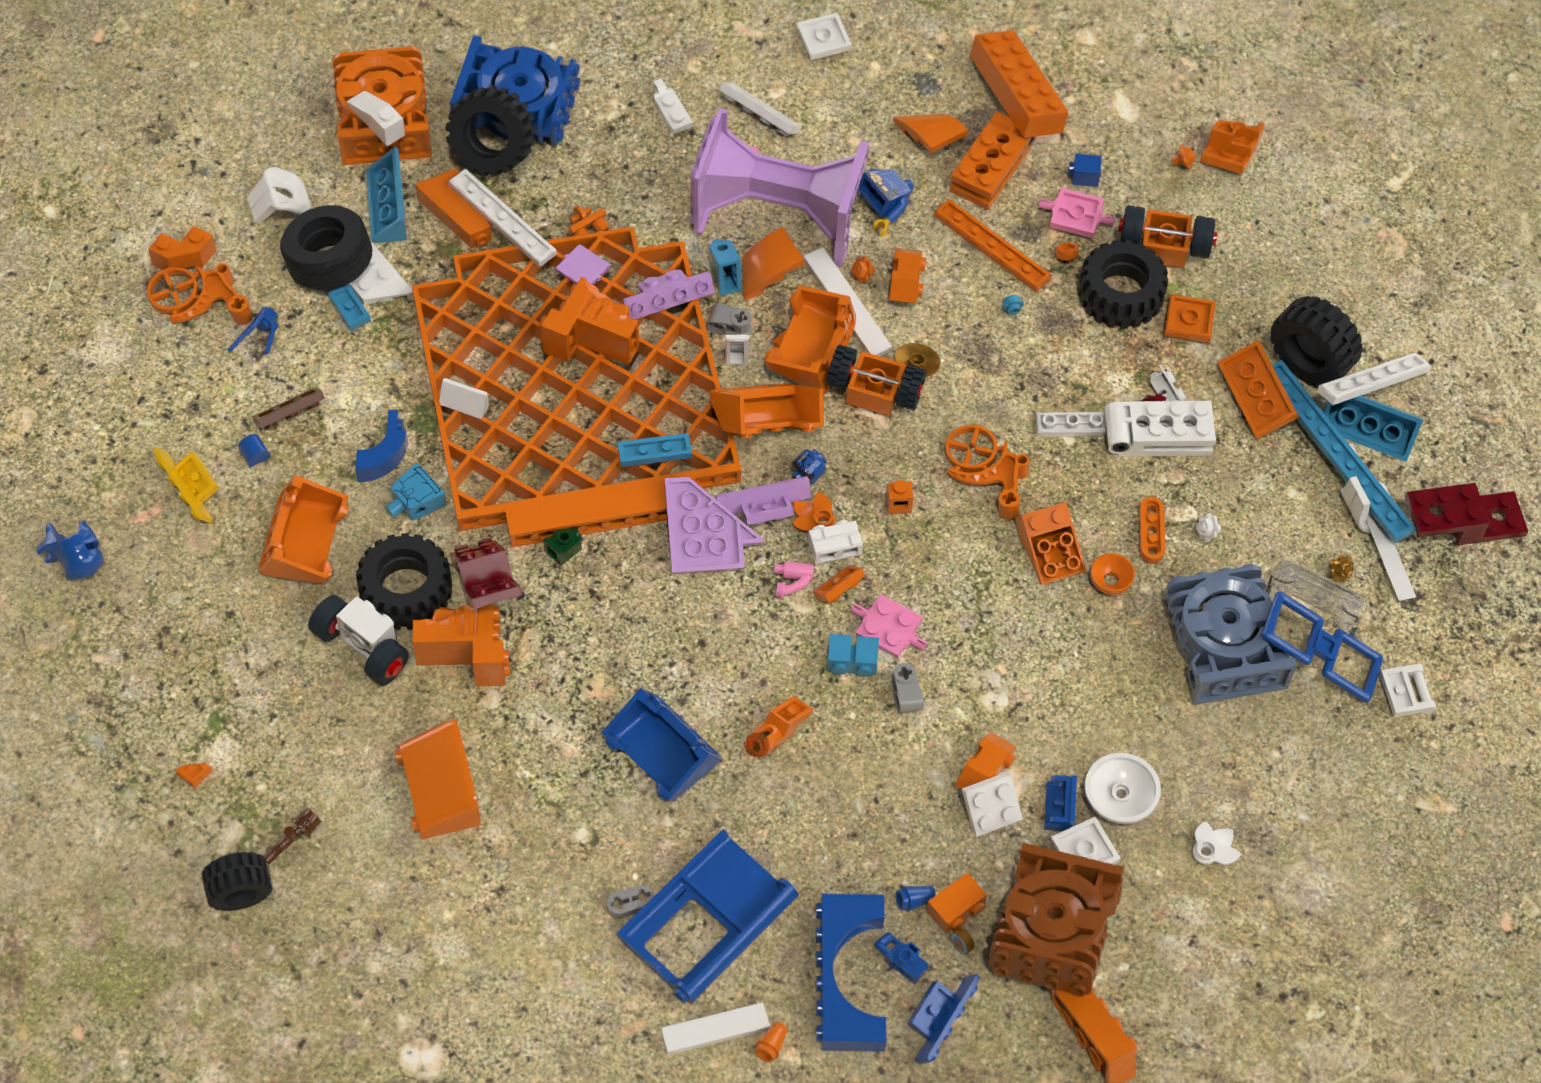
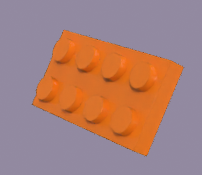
(1258, 389)

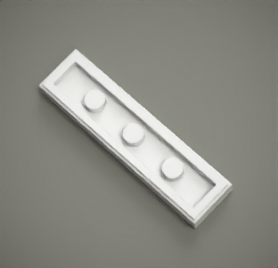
(715, 1028)

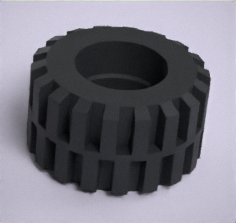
(236, 881)

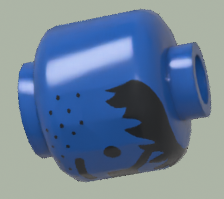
(809, 464)

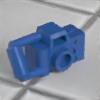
(903, 957)

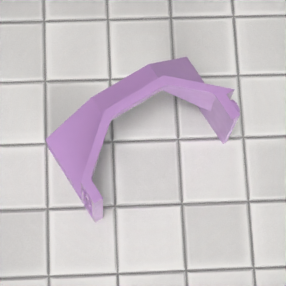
(732, 171)

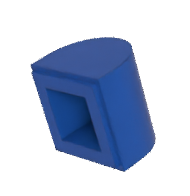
(253, 450)

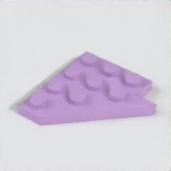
(703, 531)

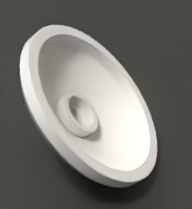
(1123, 775)

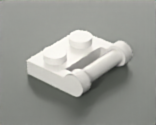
(1400, 691)

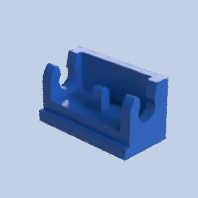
(1060, 803)

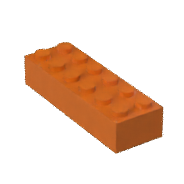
(1019, 84)

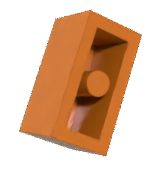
(957, 903)

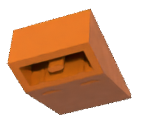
(1051, 543)

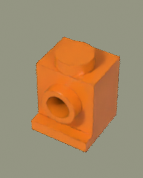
(897, 492)

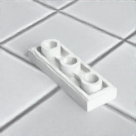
(1071, 424)

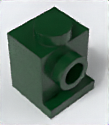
(560, 549)

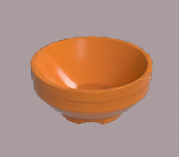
(1116, 566)

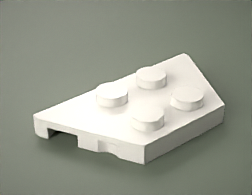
(380, 281)

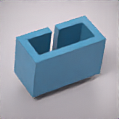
(854, 659)

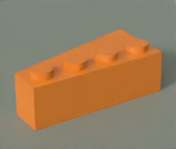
(1100, 1033)

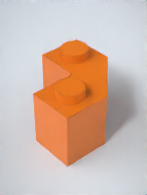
(193, 250)
(906, 274)
(991, 758)

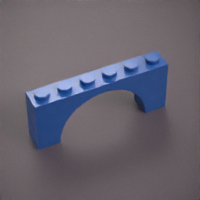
(842, 1024)

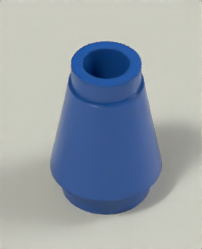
(914, 896)

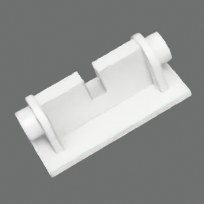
(1164, 382)

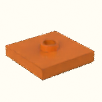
(1189, 318)

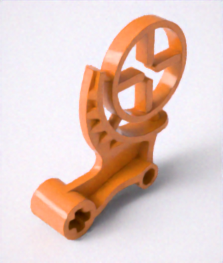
(216, 286)
(1005, 471)

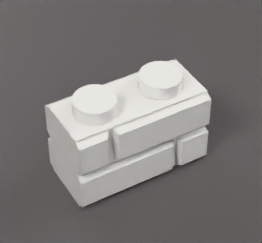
(835, 542)

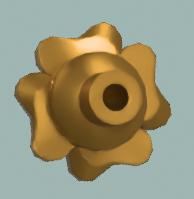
(1341, 568)

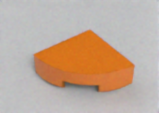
(193, 773)

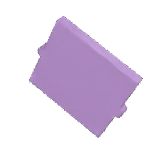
(582, 264)

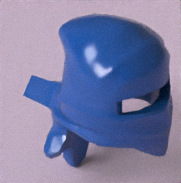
(76, 553)

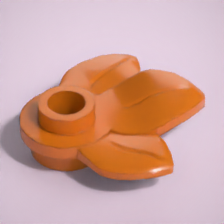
(811, 513)

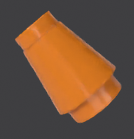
(771, 1043)

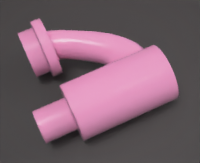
(793, 570)

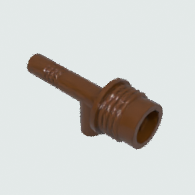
(305, 823)

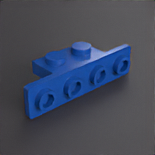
(937, 1014)

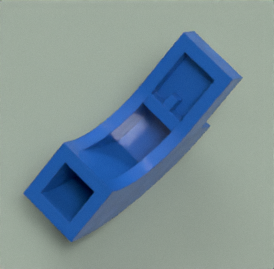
(387, 455)

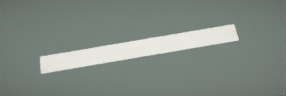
(1390, 558)

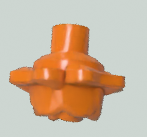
(1185, 157)
(862, 269)

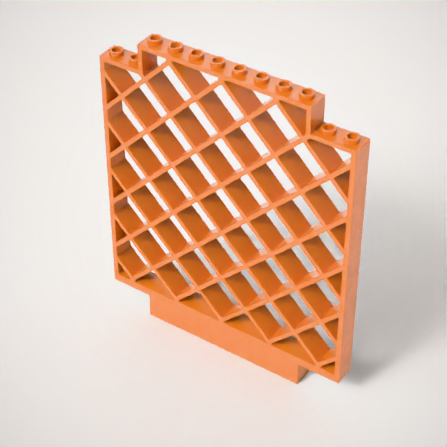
(599, 503)

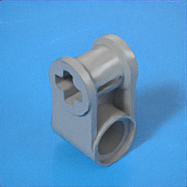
(727, 319)
(906, 689)

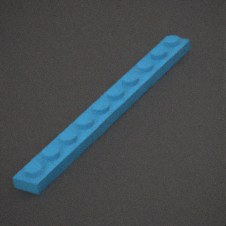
(1344, 457)

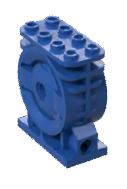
(526, 74)

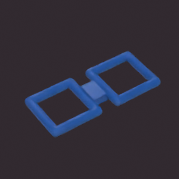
(1323, 646)

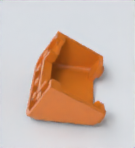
(815, 330)
(302, 532)
(439, 781)

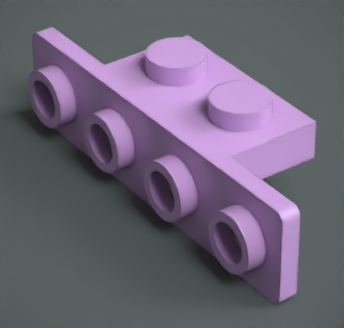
(668, 291)
(766, 501)

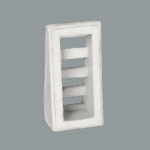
(736, 349)

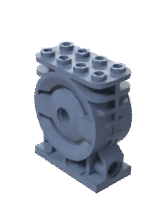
(1214, 649)

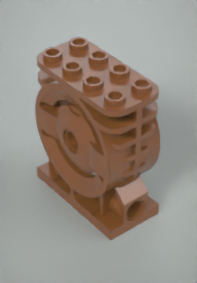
(1061, 950)

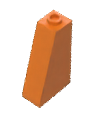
(453, 209)

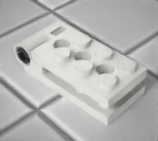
(1160, 428)

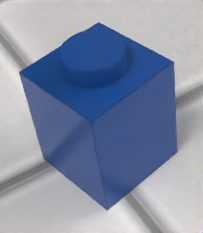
(1085, 170)

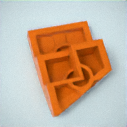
(932, 129)
(1232, 145)
(769, 262)

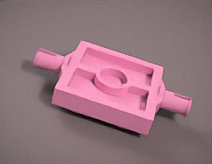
(1076, 212)
(891, 624)

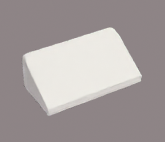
(463, 398)

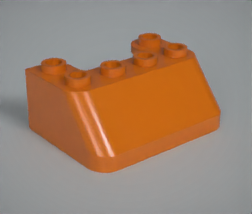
(770, 407)

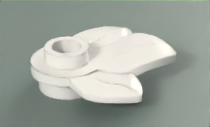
(1216, 843)

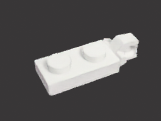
(670, 108)

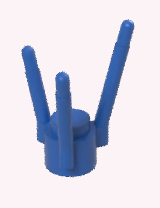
(263, 321)

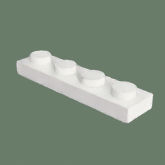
(767, 113)

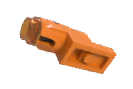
(777, 727)

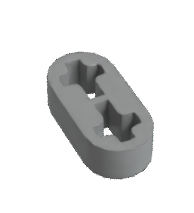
(630, 901)

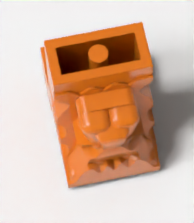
(591, 322)
(464, 638)

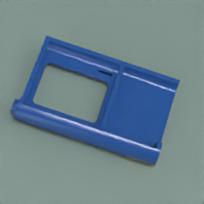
(731, 891)

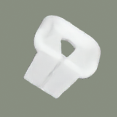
(265, 199)
(1358, 502)

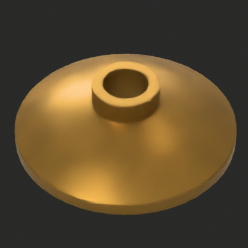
(918, 356)

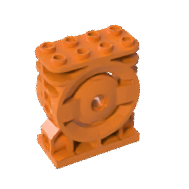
(393, 77)

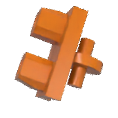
(595, 220)

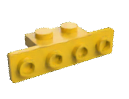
(191, 479)

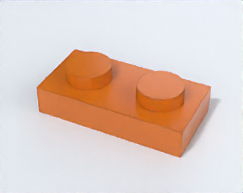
(839, 583)

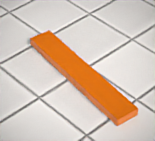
(992, 245)

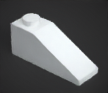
(378, 116)

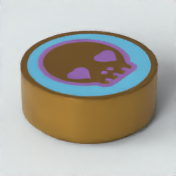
(962, 941)

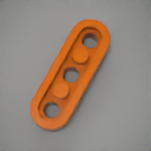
(1152, 522)

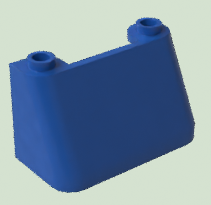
(661, 744)

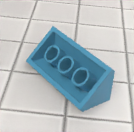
(386, 199)
(1375, 425)

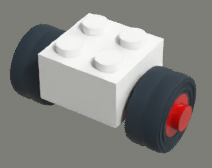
(363, 631)

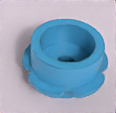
(1012, 304)

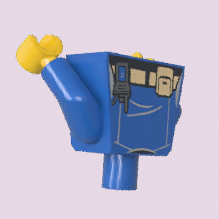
(886, 194)

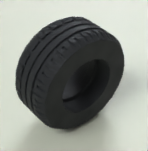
(333, 266)

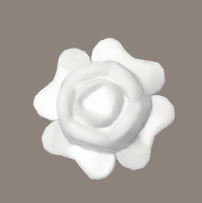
(1208, 527)

